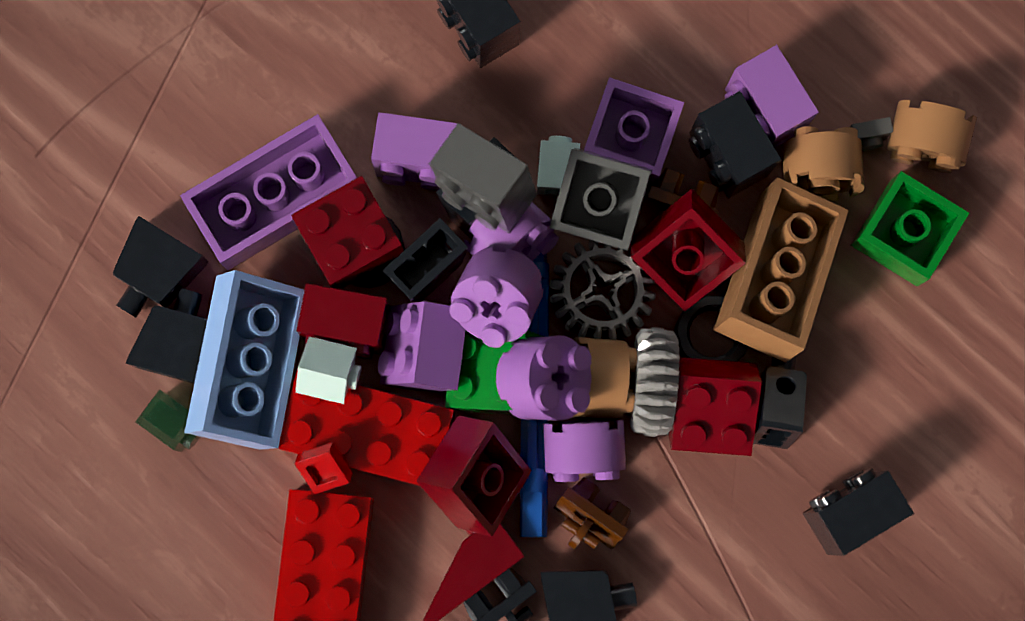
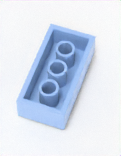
(246, 361)

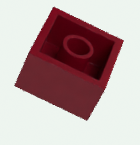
(348, 233)
(688, 250)
(344, 319)
(716, 407)
(474, 475)

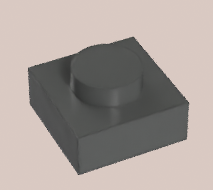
(873, 132)

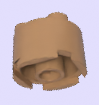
(932, 135)
(824, 161)
(609, 378)

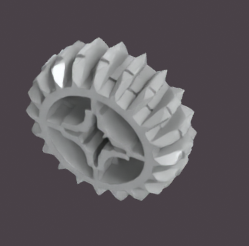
(611, 307)
(655, 382)

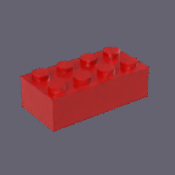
(371, 430)
(323, 557)

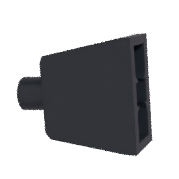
(427, 261)
(154, 267)
(171, 339)
(780, 405)
(584, 595)

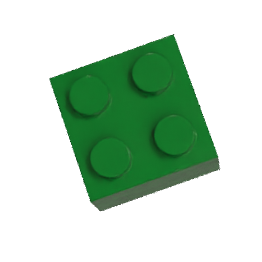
(909, 229)
(477, 379)

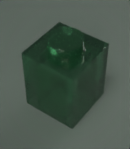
(167, 421)

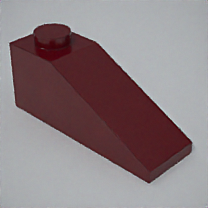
(473, 567)

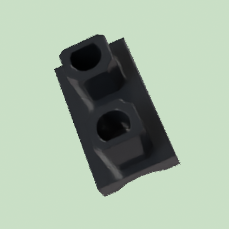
(516, 592)

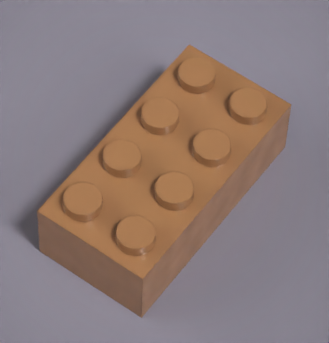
(785, 270)

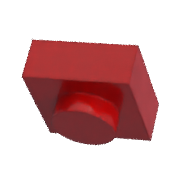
(323, 468)

